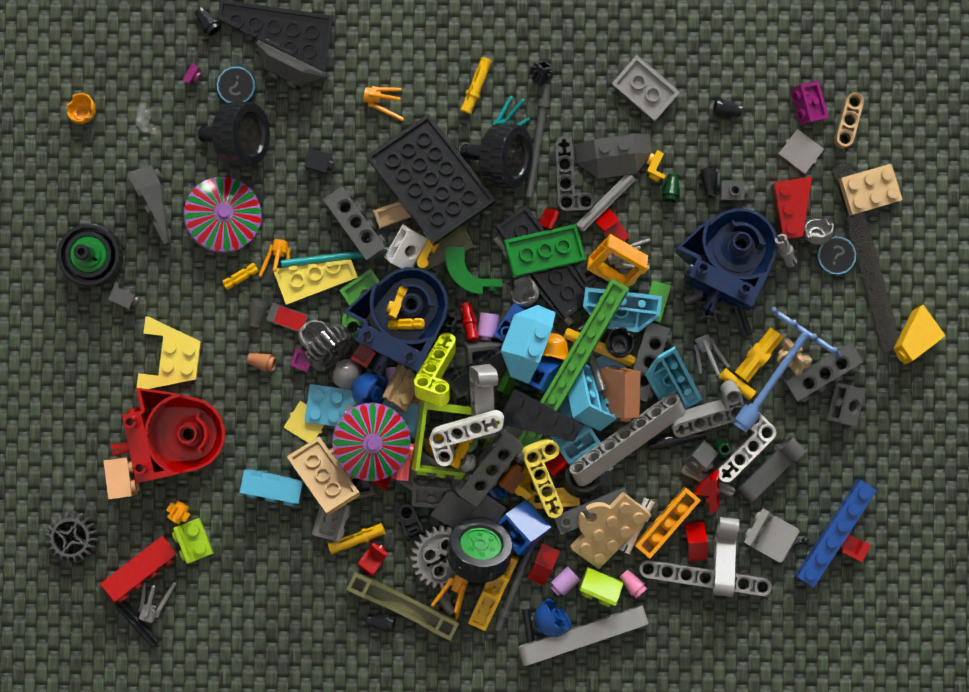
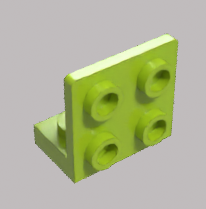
(192, 541)

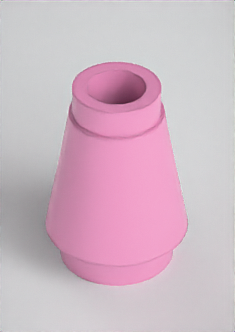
(633, 584)

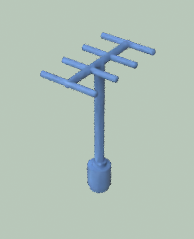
(749, 414)

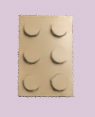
(870, 189)

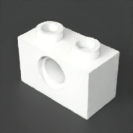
(406, 237)

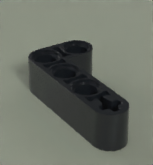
(459, 380)

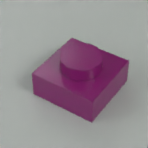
(192, 75)
(299, 360)

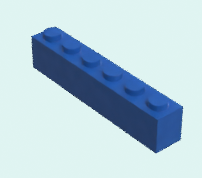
(835, 533)

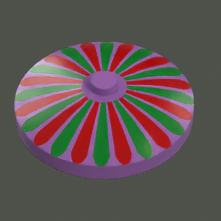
(222, 214)
(371, 441)

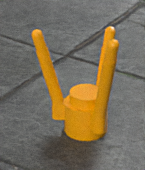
(373, 96)
(278, 249)
(458, 585)

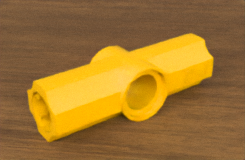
(759, 354)

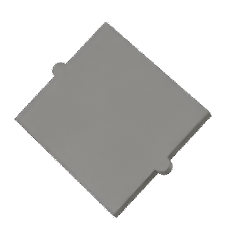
(801, 151)

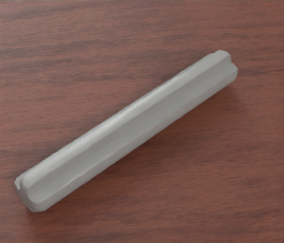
(612, 195)

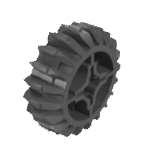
(329, 347)
(74, 529)

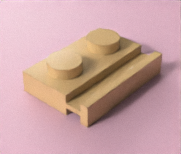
(400, 388)

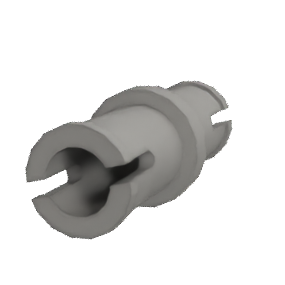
(786, 250)

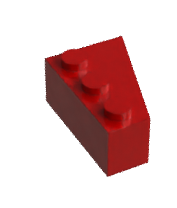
(791, 205)

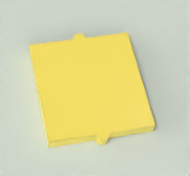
(298, 426)

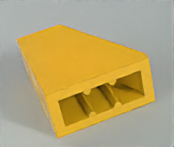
(917, 335)

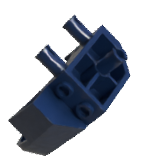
(723, 268)
(402, 346)

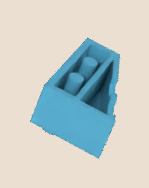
(587, 403)
(271, 487)

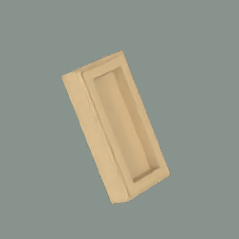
(390, 214)

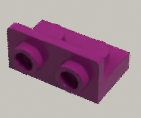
(809, 103)

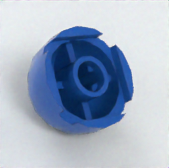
(369, 388)
(550, 620)

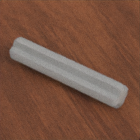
(724, 487)

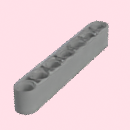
(627, 439)
(694, 579)
(583, 635)

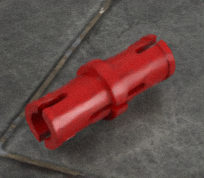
(469, 322)

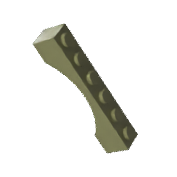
(402, 604)

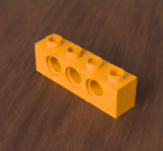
(667, 522)

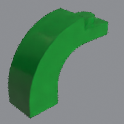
(456, 266)

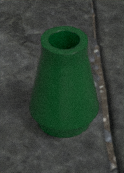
(671, 188)
(718, 445)

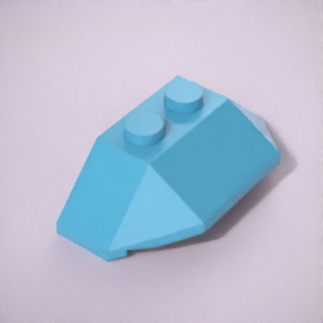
(634, 312)
(526, 341)
(670, 376)

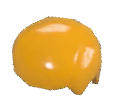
(81, 108)

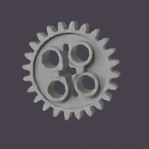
(433, 542)

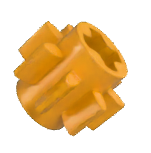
(178, 512)

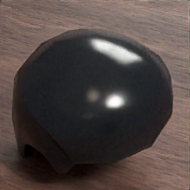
(619, 342)

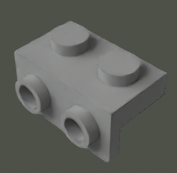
(331, 526)

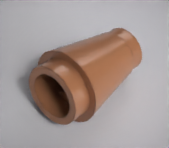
(264, 362)

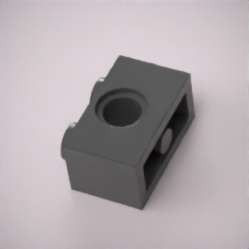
(846, 404)

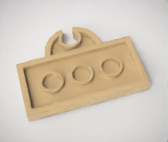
(323, 475)
(608, 528)

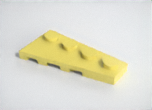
(310, 279)

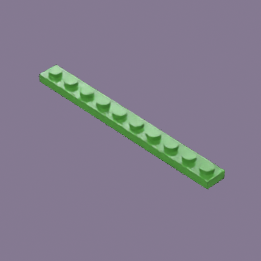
(580, 352)

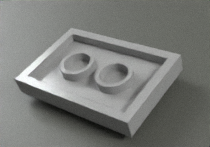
(645, 88)

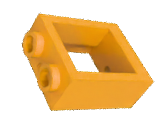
(622, 250)

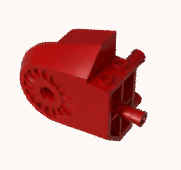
(158, 434)

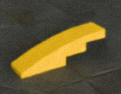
(490, 598)

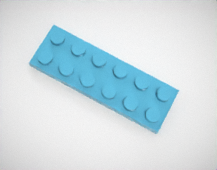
(328, 405)

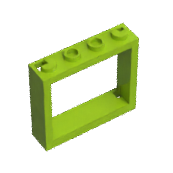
(441, 472)

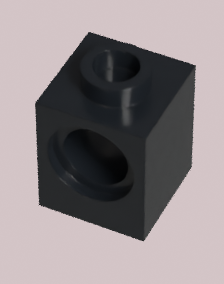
(319, 161)

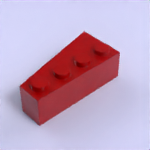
(137, 570)

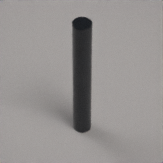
(529, 629)

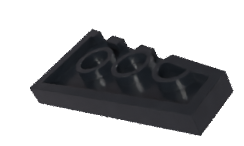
(534, 416)

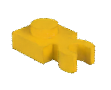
(394, 306)

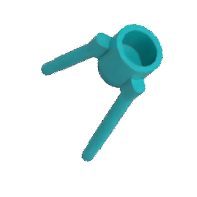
(498, 120)

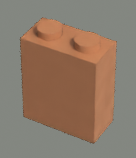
(622, 392)

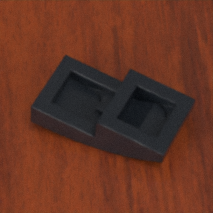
(589, 278)

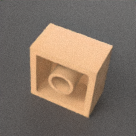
(120, 478)

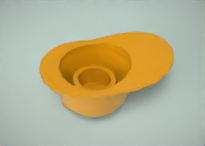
(556, 347)

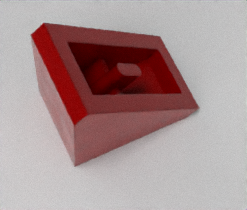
(696, 541)

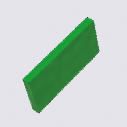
(544, 250)

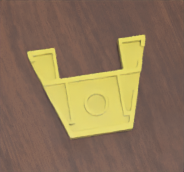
(178, 356)

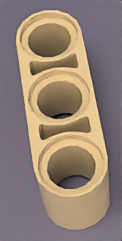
(854, 113)

